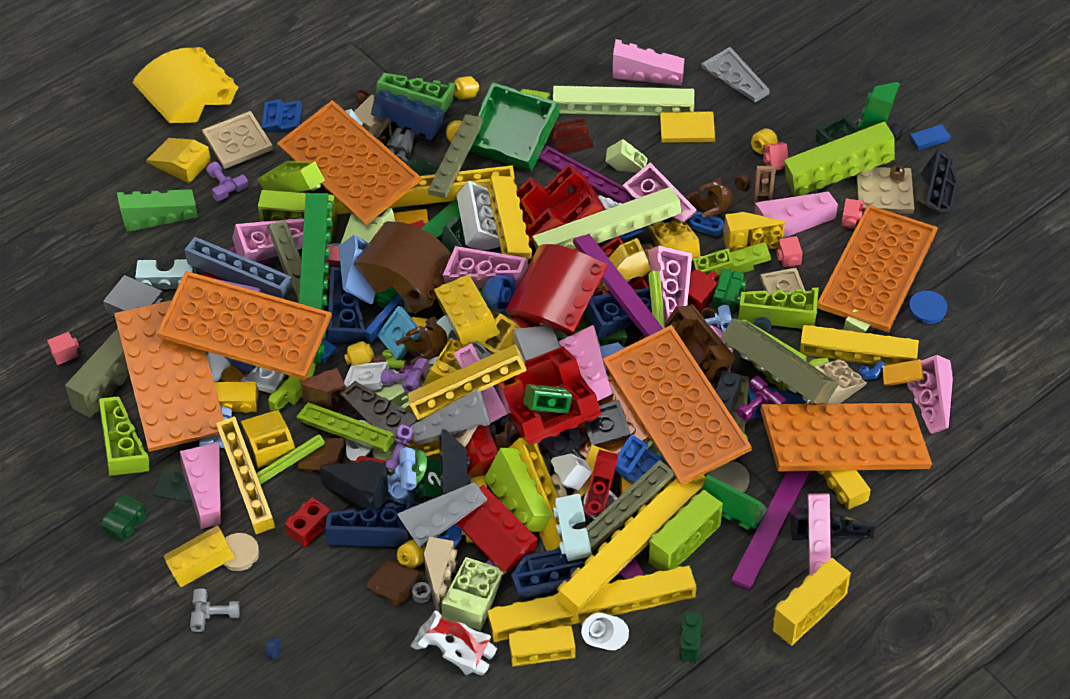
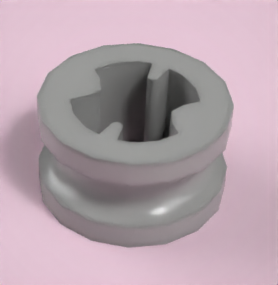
(424, 597)

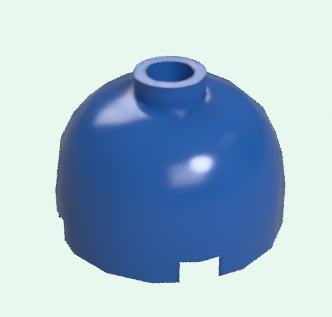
(498, 292)

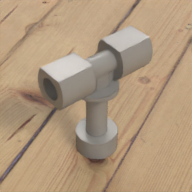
(203, 610)

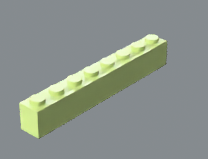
(622, 100)
(615, 220)

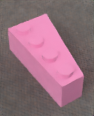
(646, 65)
(799, 211)
(254, 240)
(483, 266)
(674, 276)
(587, 351)
(202, 476)

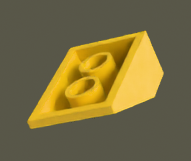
(181, 158)

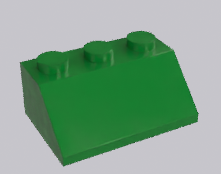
(879, 105)
(736, 503)

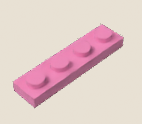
(493, 403)
(818, 530)

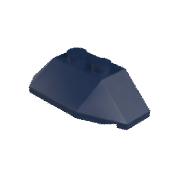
(543, 573)

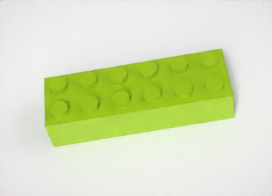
(839, 159)

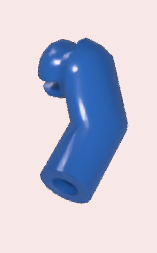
(874, 373)

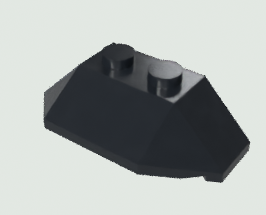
(937, 184)
(452, 463)

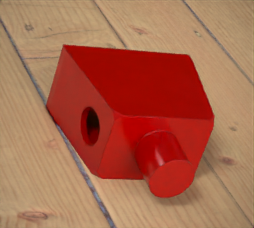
(701, 289)

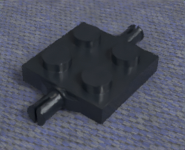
(567, 442)

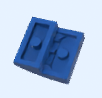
(281, 116)
(635, 459)

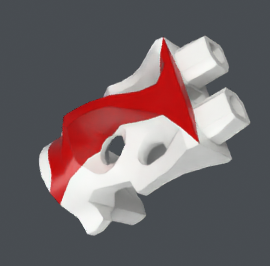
(466, 641)

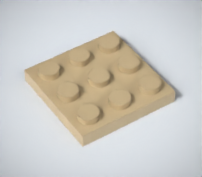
(237, 139)
(881, 191)

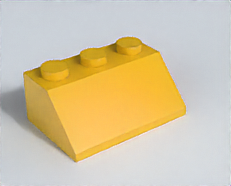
(199, 556)

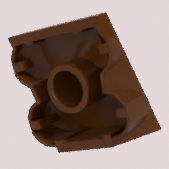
(329, 453)
(394, 581)

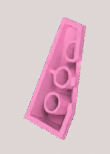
(650, 181)
(934, 392)

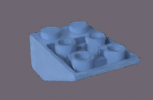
(352, 279)

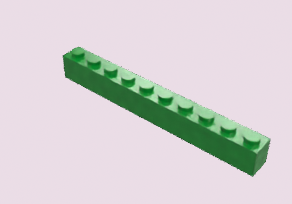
(315, 255)

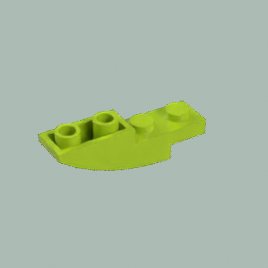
(738, 260)
(288, 392)

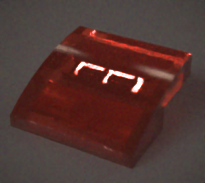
(571, 136)

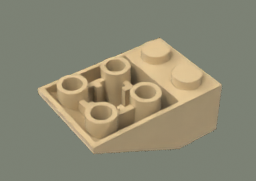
(848, 380)
(439, 567)

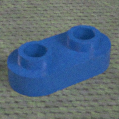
(710, 225)

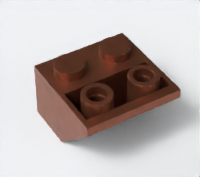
(325, 391)

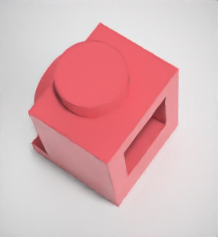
(852, 213)

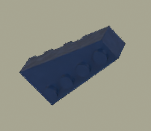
(408, 113)
(609, 316)
(346, 319)
(368, 527)

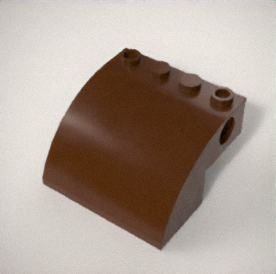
(407, 260)
(701, 342)

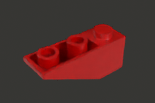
(600, 482)

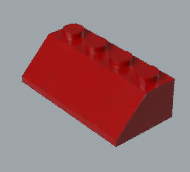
(481, 451)
(498, 533)

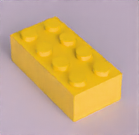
(466, 311)
(811, 601)

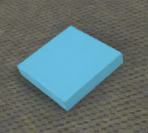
(395, 329)

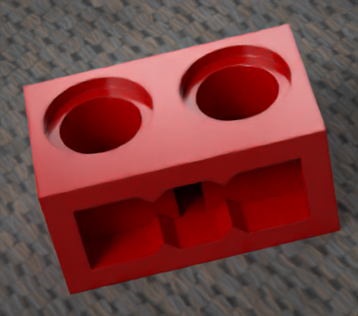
(311, 524)

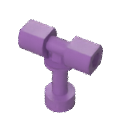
(226, 183)
(410, 376)
(404, 438)

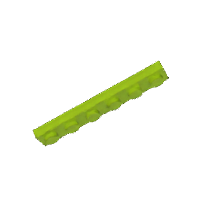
(346, 427)

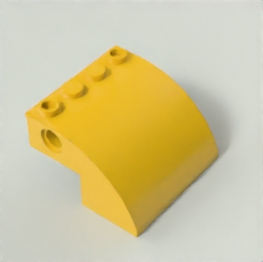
(183, 83)

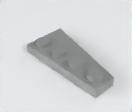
(734, 72)
(457, 416)
(441, 513)

